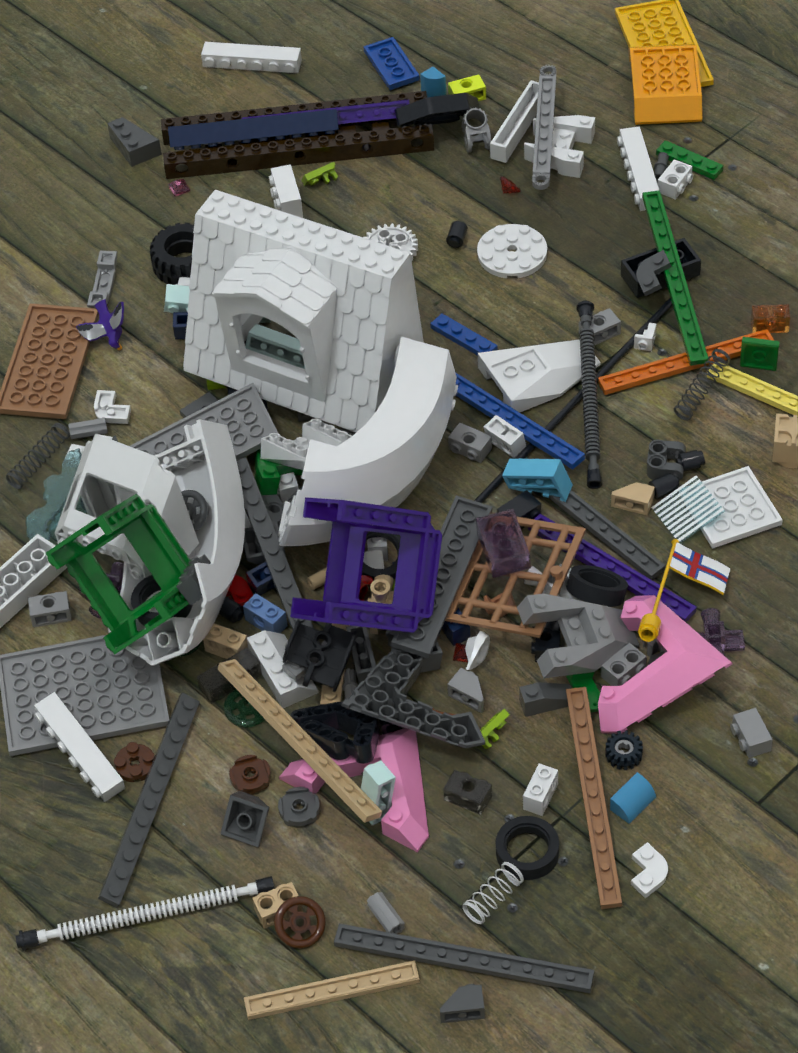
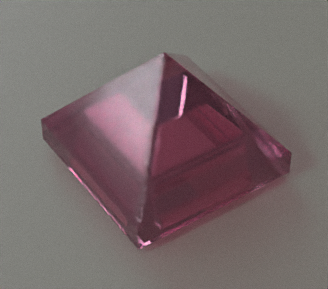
(178, 187)

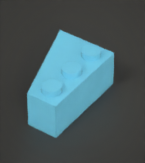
(538, 475)

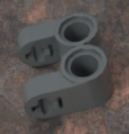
(658, 454)

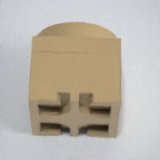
(786, 441)

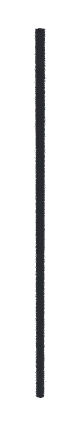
(578, 397)

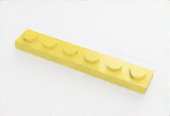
(756, 388)

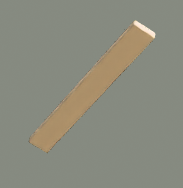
(331, 990)

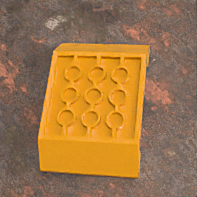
(666, 84)

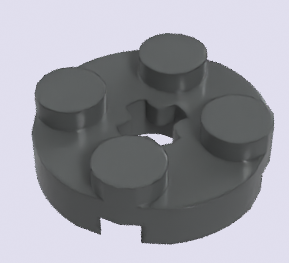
(300, 817)

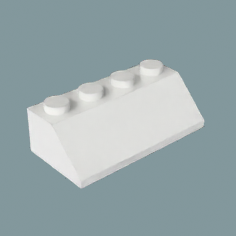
(269, 651)

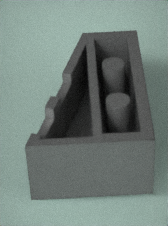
(133, 141)

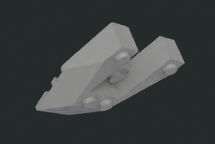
(589, 629)

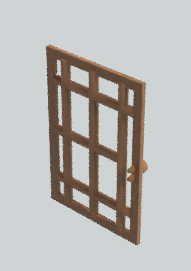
(558, 572)

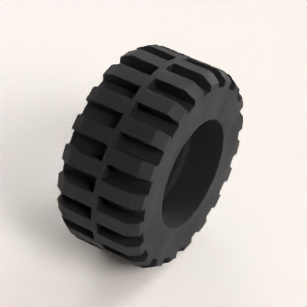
(165, 246)

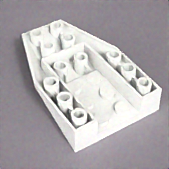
(534, 372)
(293, 452)

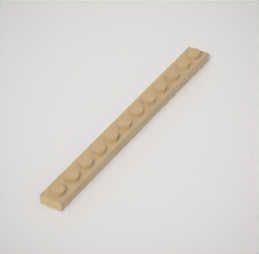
(300, 741)

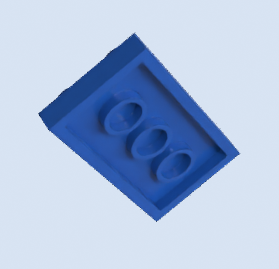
(391, 63)

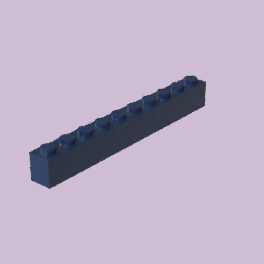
(253, 128)

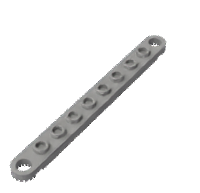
(544, 127)

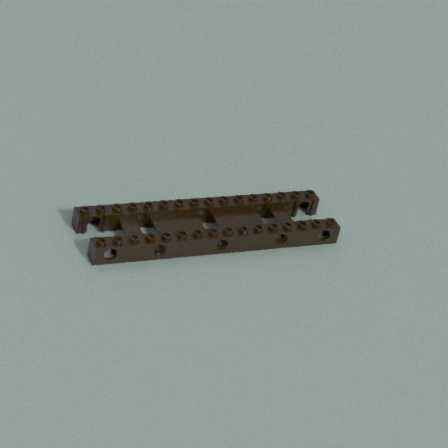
(321, 148)

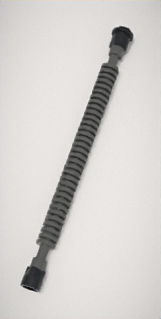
(589, 393)

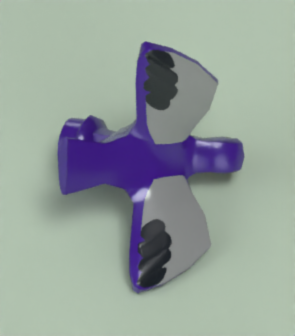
(108, 325)

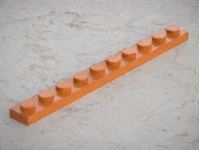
(671, 365)

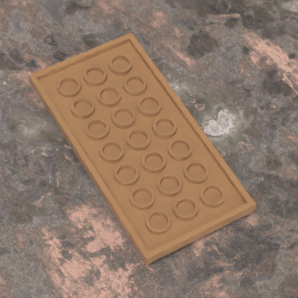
(46, 362)

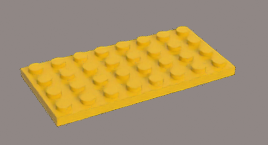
(660, 25)

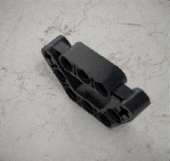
(435, 110)
(322, 724)

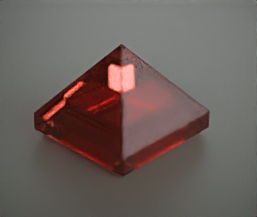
(508, 186)
(460, 653)

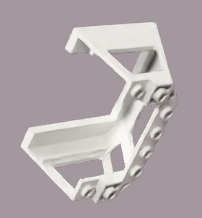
(114, 463)

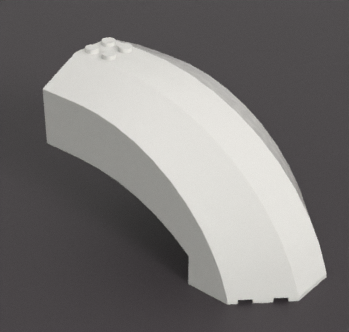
(388, 453)
(209, 467)

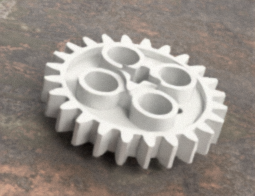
(395, 238)

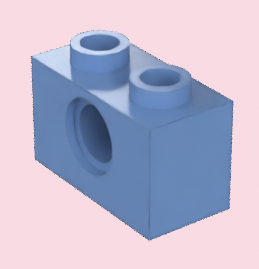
(264, 614)

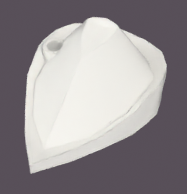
(477, 649)

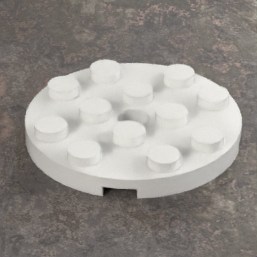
(526, 260)

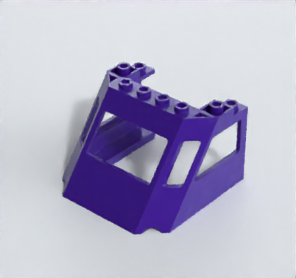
(415, 567)

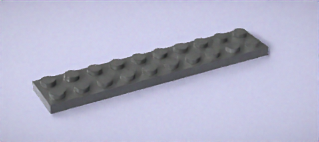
(456, 552)

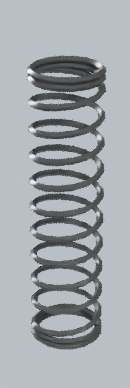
(687, 409)
(41, 453)

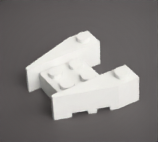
(566, 132)

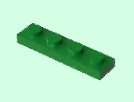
(699, 163)

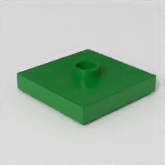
(759, 353)

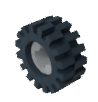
(628, 742)

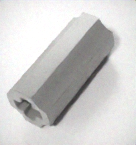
(88, 428)
(385, 913)

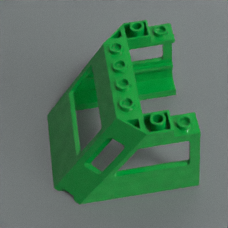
(154, 546)

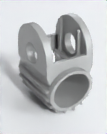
(483, 131)

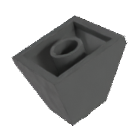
(245, 818)

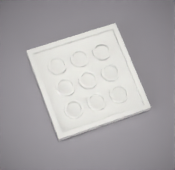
(745, 507)

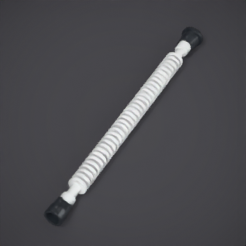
(33, 937)

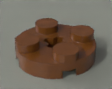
(131, 753)
(252, 784)

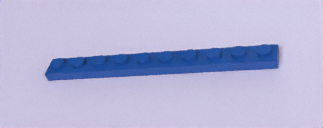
(532, 431)

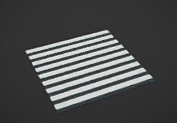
(688, 509)

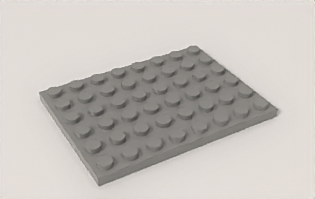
(100, 689)

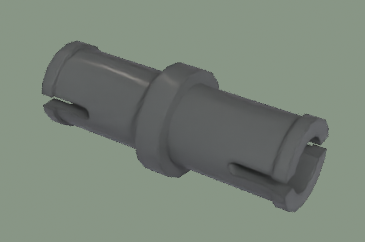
(661, 165)

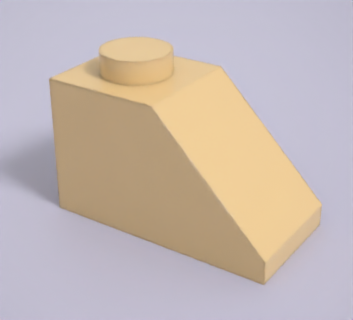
(634, 498)

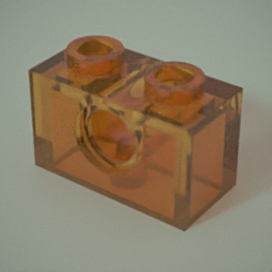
(771, 317)

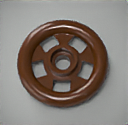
(296, 940)

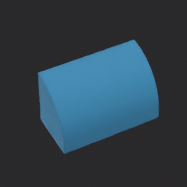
(433, 82)
(632, 798)

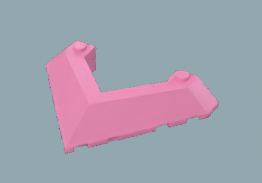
(685, 664)
(399, 752)

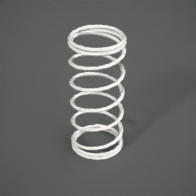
(509, 875)

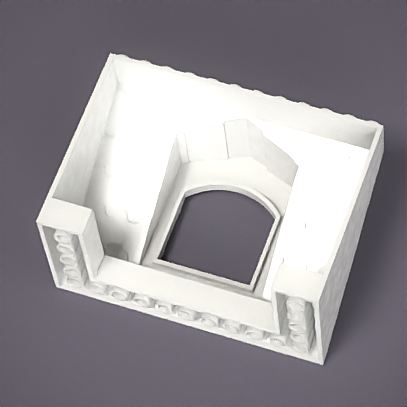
(325, 286)

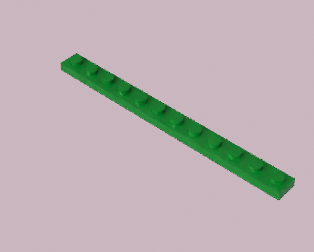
(675, 279)

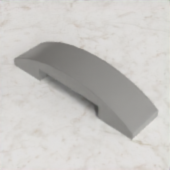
(104, 278)

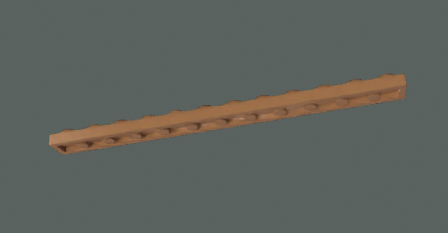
(593, 799)

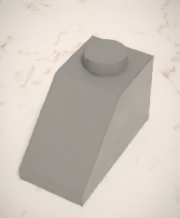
(466, 689)

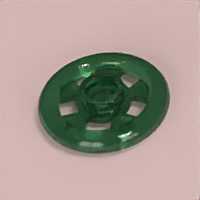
(240, 719)

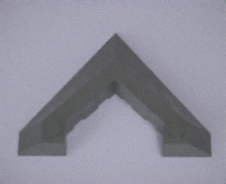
(385, 698)

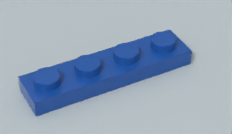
(462, 335)

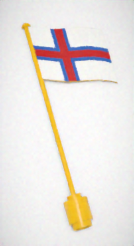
(692, 566)

